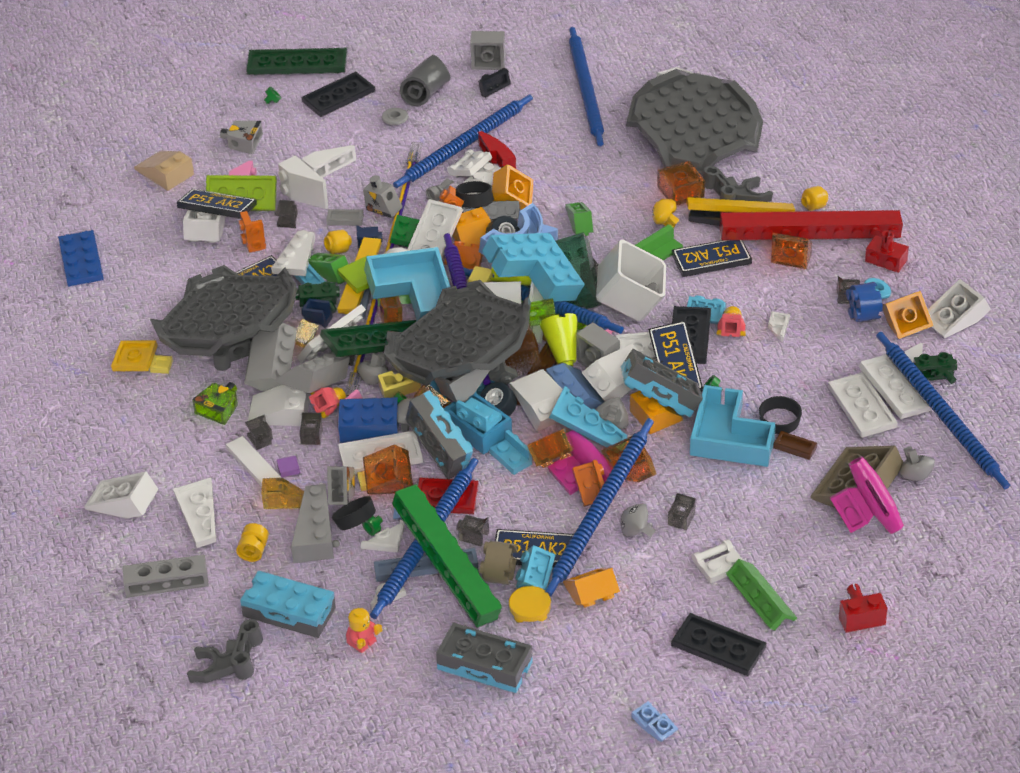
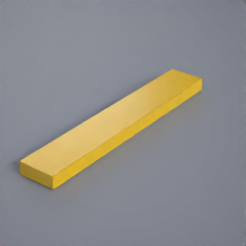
(737, 205)
(351, 299)

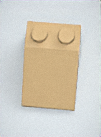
(167, 168)

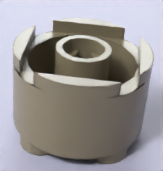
(498, 563)

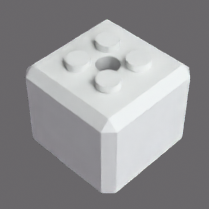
(624, 277)

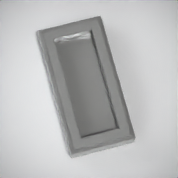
(345, 217)

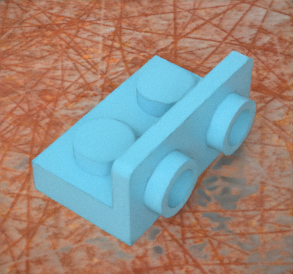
(717, 306)
(478, 414)
(512, 453)
(535, 568)

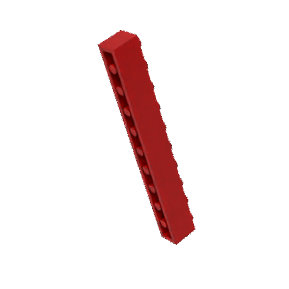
(810, 224)

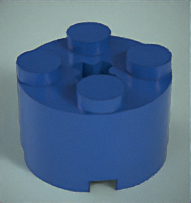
(864, 302)

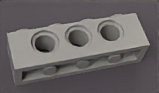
(165, 576)

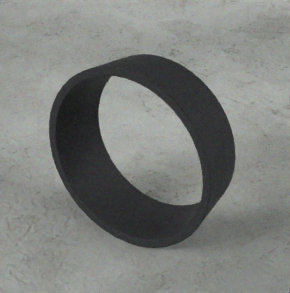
(475, 200)
(781, 402)
(354, 513)

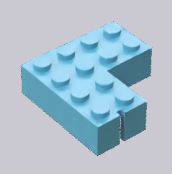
(536, 257)
(411, 273)
(727, 437)

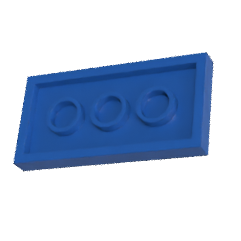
(80, 258)

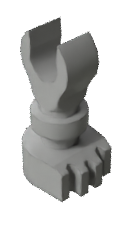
(434, 191)

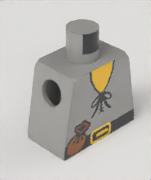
(243, 135)
(381, 198)
(340, 483)

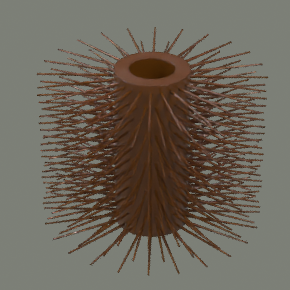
(528, 349)

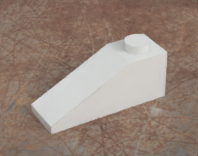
(330, 160)

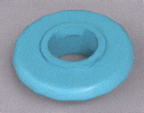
(884, 288)

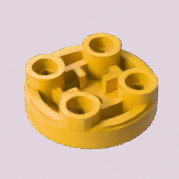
(529, 604)

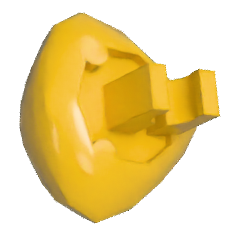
(663, 212)

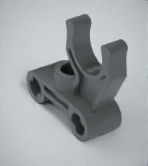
(728, 188)
(227, 354)
(234, 660)

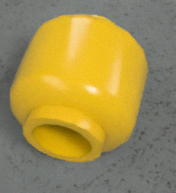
(814, 198)
(337, 241)

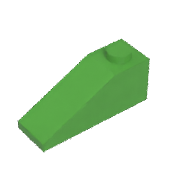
(580, 218)
(328, 265)

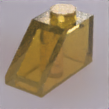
(305, 332)
(280, 494)

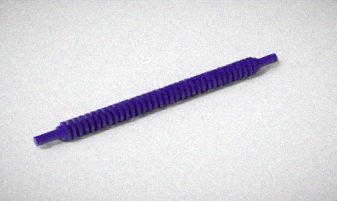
(457, 272)

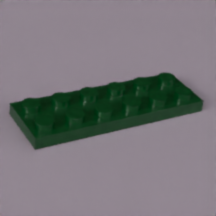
(297, 61)
(362, 338)

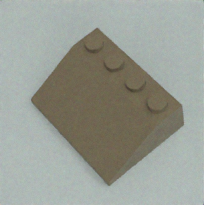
(883, 459)

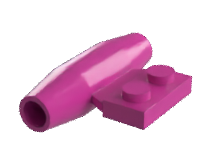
(584, 453)
(868, 499)

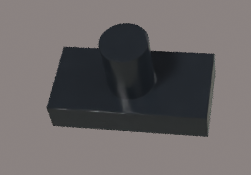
(494, 82)

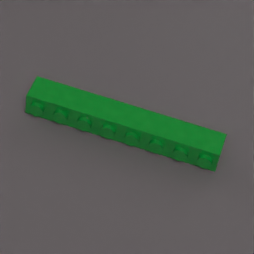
(447, 555)

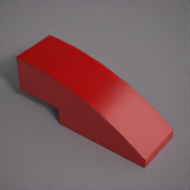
(499, 151)

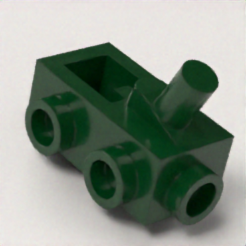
(324, 291)
(937, 367)

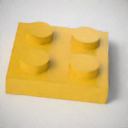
(134, 355)

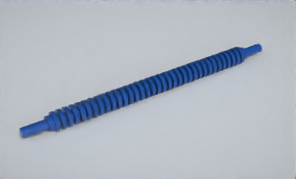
(586, 86)
(462, 141)
(562, 307)
(943, 410)
(599, 507)
(415, 552)

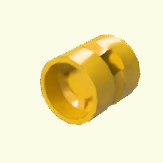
(252, 542)

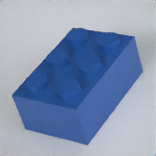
(367, 418)

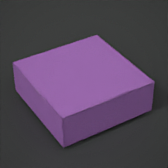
(288, 466)

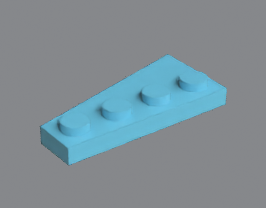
(587, 422)

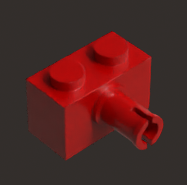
(887, 253)
(862, 611)

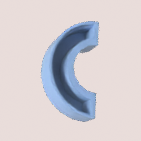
(529, 222)

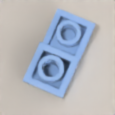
(653, 722)

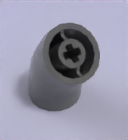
(424, 81)

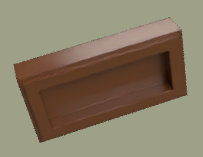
(795, 445)

